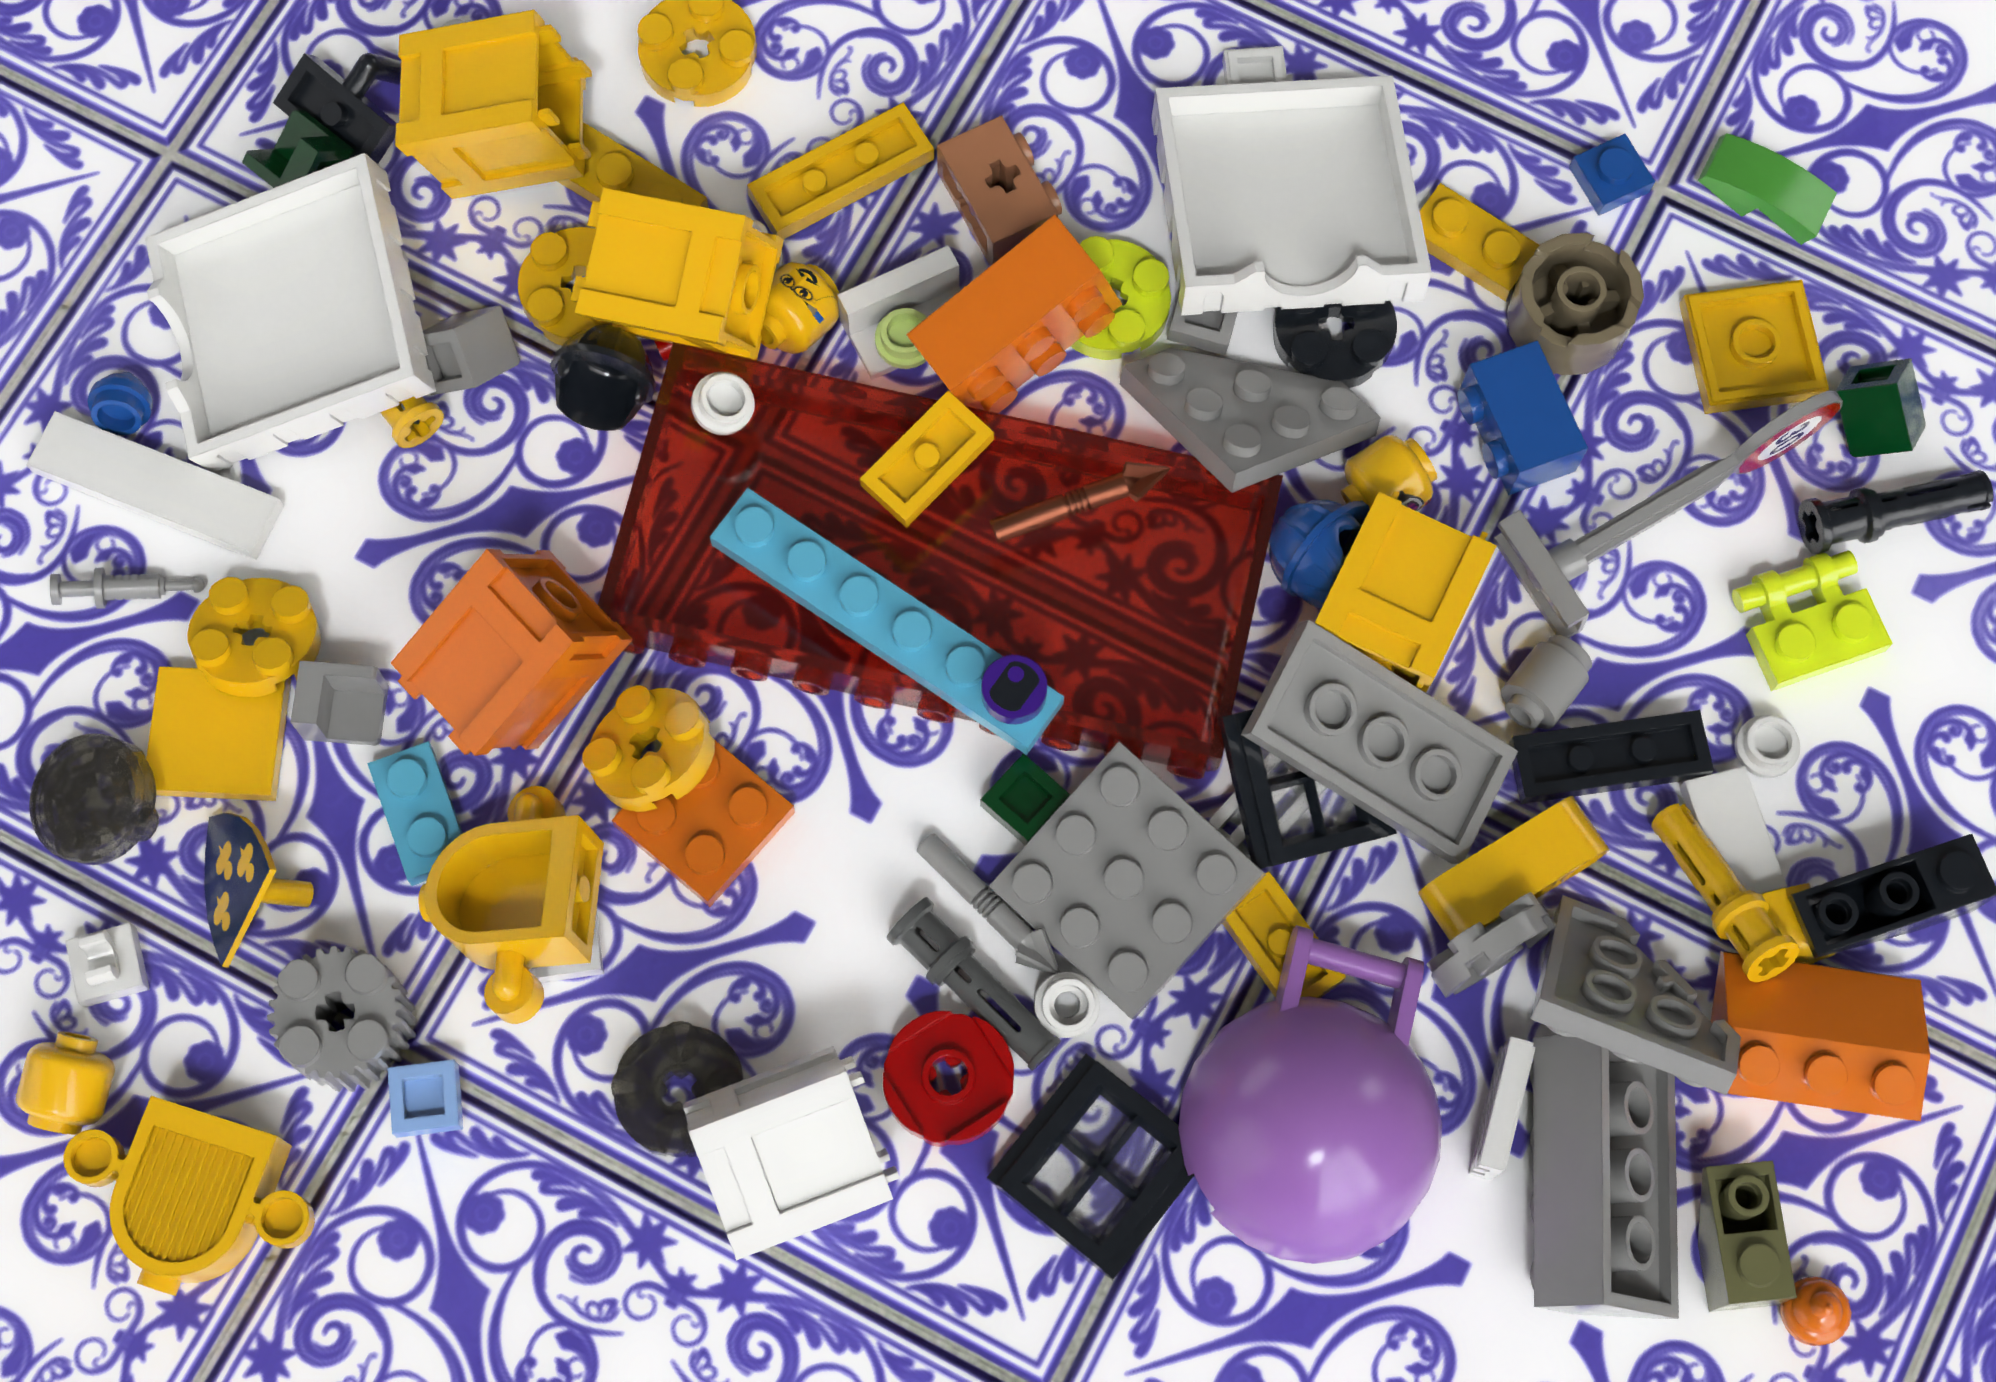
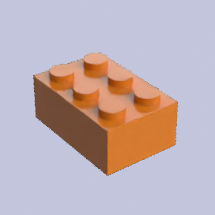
(1016, 318)

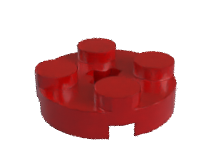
(910, 1070)

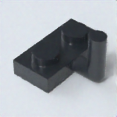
(342, 102)

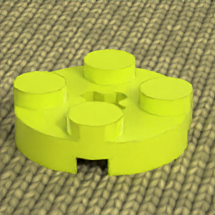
(1147, 309)

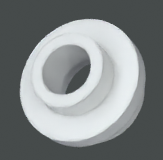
(1087, 1009)

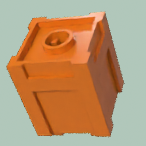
(509, 651)

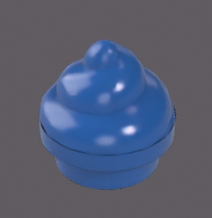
(120, 403)

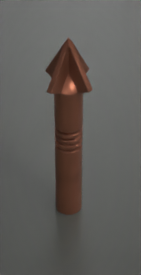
(1133, 481)

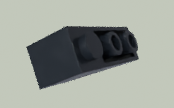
(1894, 897)

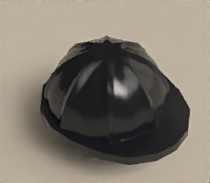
(602, 378)

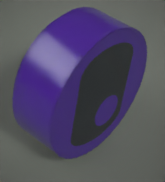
(1014, 689)

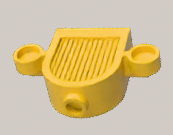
(518, 897)
(191, 1193)

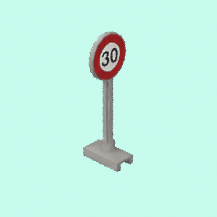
(1548, 572)

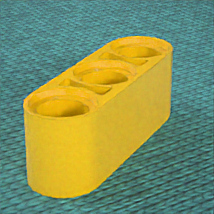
(1521, 862)

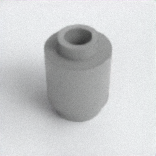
(1546, 683)

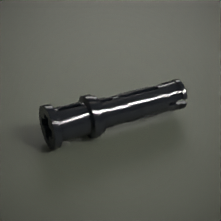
(1869, 514)

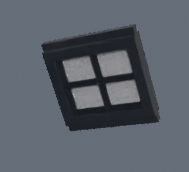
(1286, 810)
(1096, 1166)

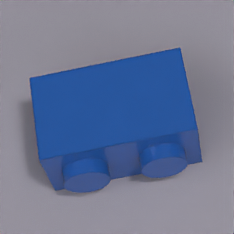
(1521, 418)

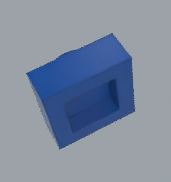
(1611, 174)

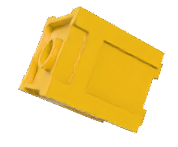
(492, 104)
(678, 273)
(1405, 589)

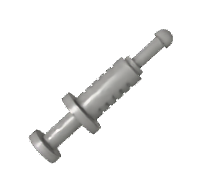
(119, 587)

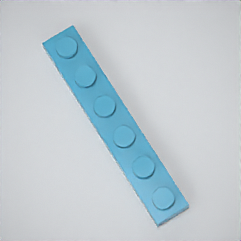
(870, 611)

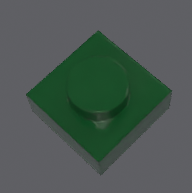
(1024, 799)

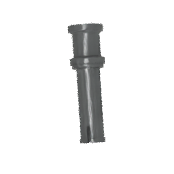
(1032, 1043)

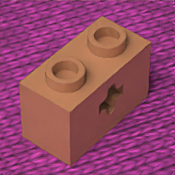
(995, 186)

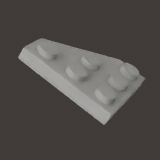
(1246, 416)
(1614, 996)

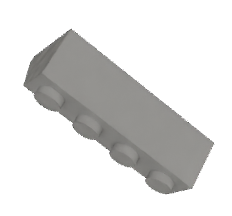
(1603, 1183)

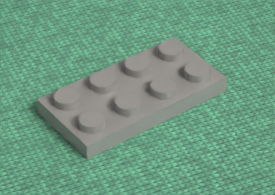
(1380, 742)

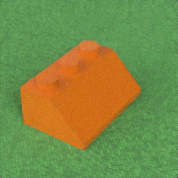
(1827, 1037)

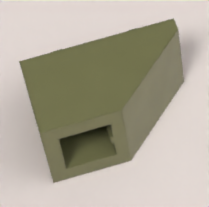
(1743, 1238)

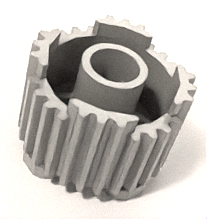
(315, 992)

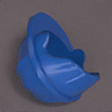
(1312, 545)

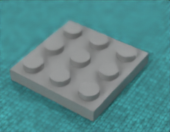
(1127, 880)

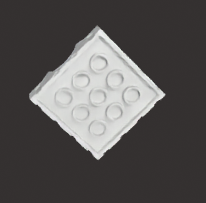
(1289, 195)
(289, 314)

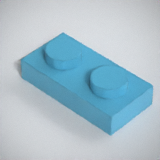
(416, 807)

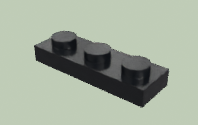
(1611, 756)

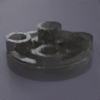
(93, 799)

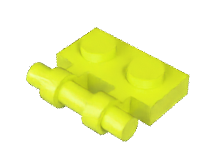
(1818, 637)

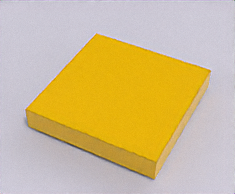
(1753, 346)
(215, 741)

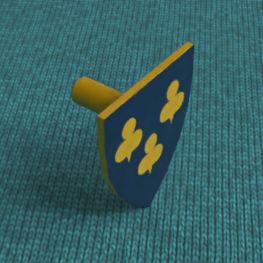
(239, 879)

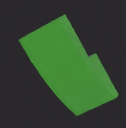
(1761, 179)

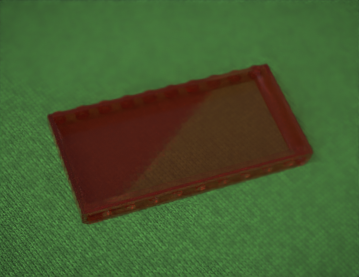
(1122, 606)

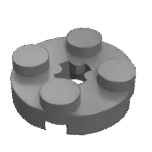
(1485, 950)

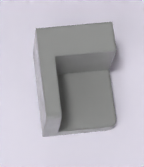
(469, 349)
(339, 703)

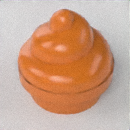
(1818, 1313)

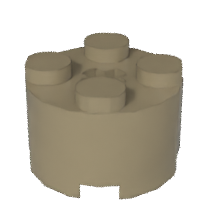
(1575, 302)

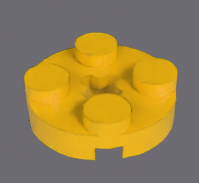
(687, 77)
(543, 277)
(245, 605)
(629, 727)

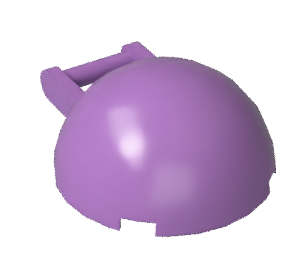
(1315, 1114)

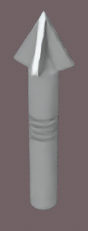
(1030, 946)

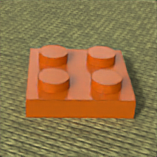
(711, 829)

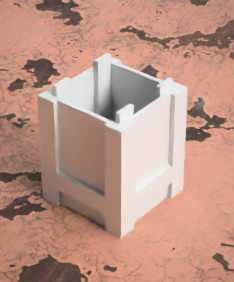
(788, 1151)

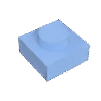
(425, 1098)

